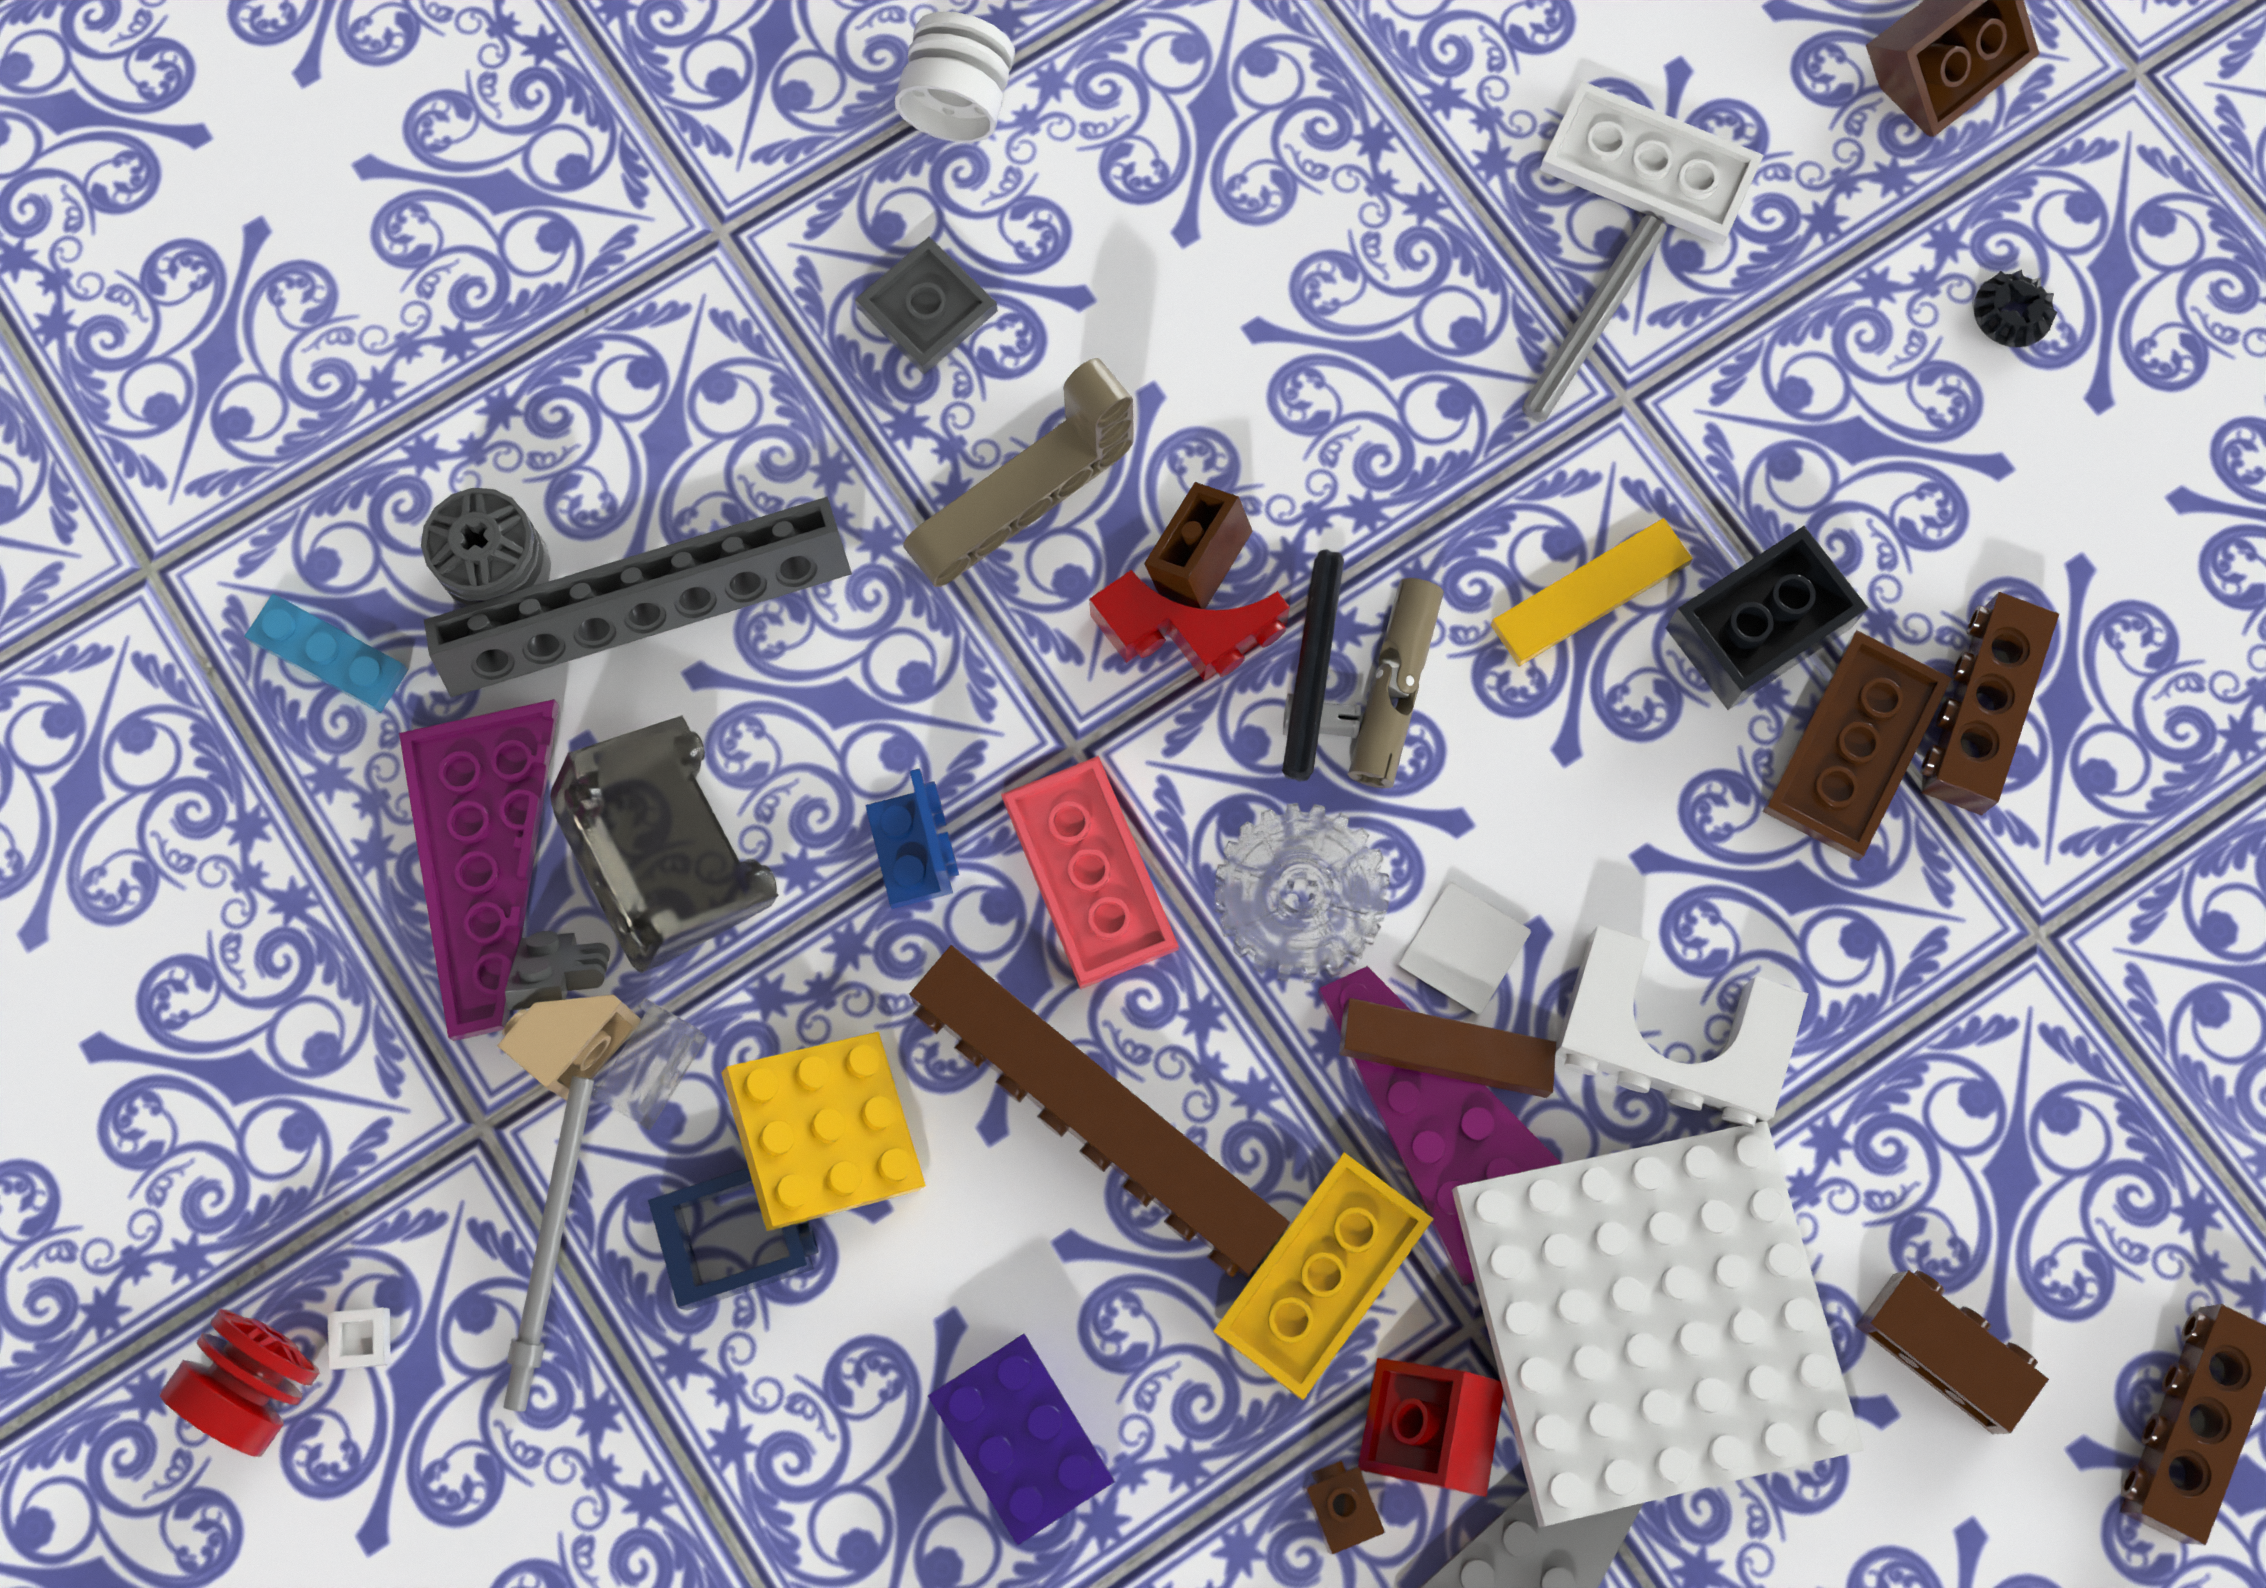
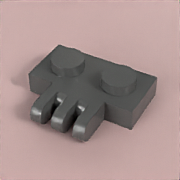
(552, 965)

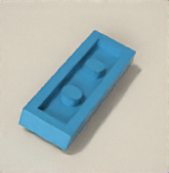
(326, 653)

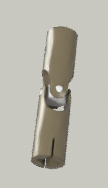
(1398, 676)

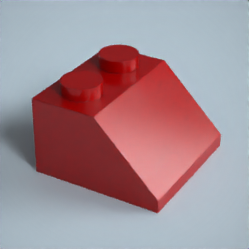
(1431, 1426)

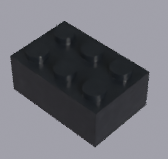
(1766, 617)

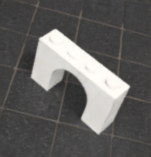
(1604, 1036)

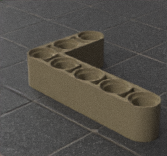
(1033, 482)

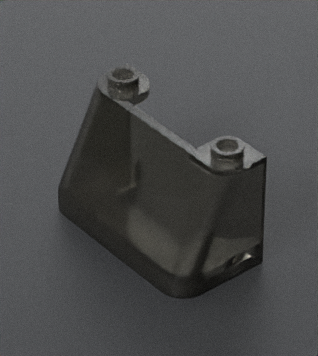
(655, 843)

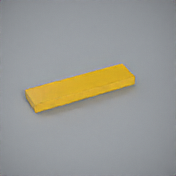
(1591, 592)

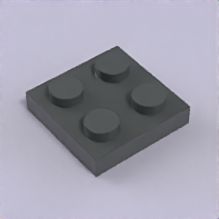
(926, 305)

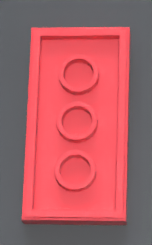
(1089, 872)

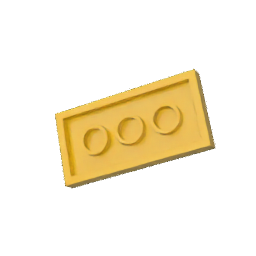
(1323, 1276)

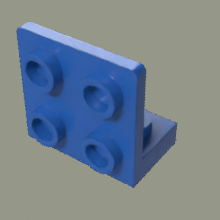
(909, 849)

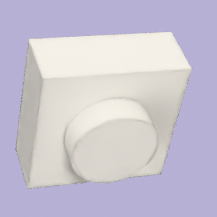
(359, 1338)

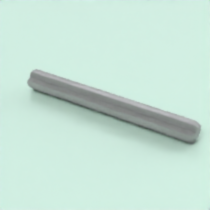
(1594, 318)

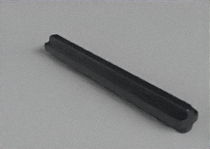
(1313, 666)

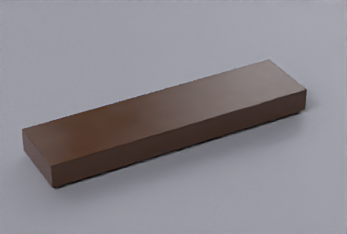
(1447, 1048)

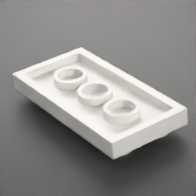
(1651, 162)

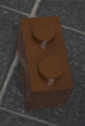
(1198, 546)

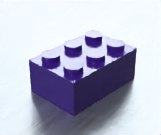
(1021, 1439)

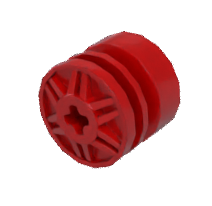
(234, 1392)

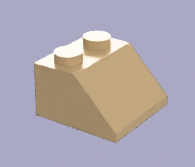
(567, 1038)

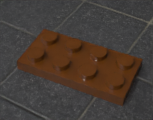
(1857, 745)

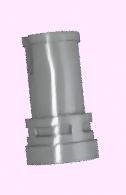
(1335, 719)

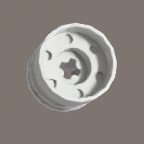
(955, 77)

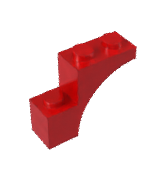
(1211, 640)

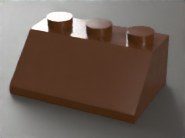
(1951, 56)

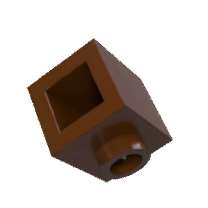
(1342, 1507)

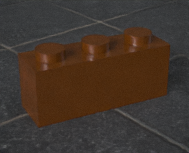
(1953, 1351)

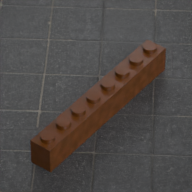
(1099, 1112)

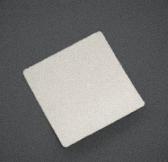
(1464, 948)

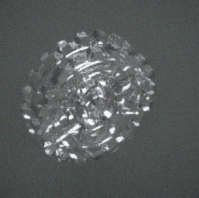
(1327, 862)

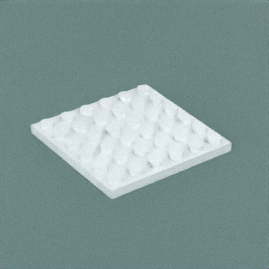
(1654, 1322)

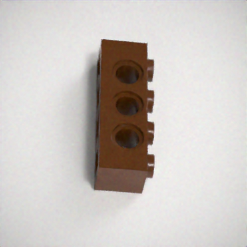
(2025, 636)
(2228, 1412)

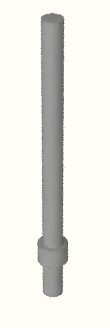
(527, 1350)

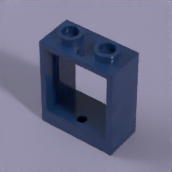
(681, 1260)

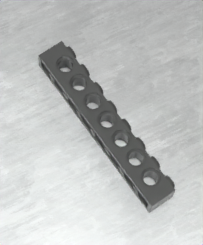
(636, 597)

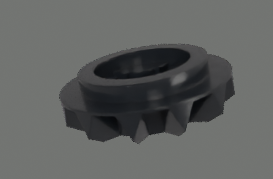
(2008, 327)

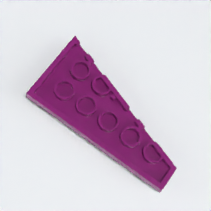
(476, 829)
(1438, 1125)

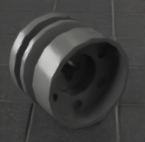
(512, 553)

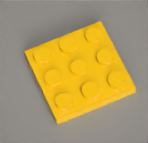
(822, 1130)

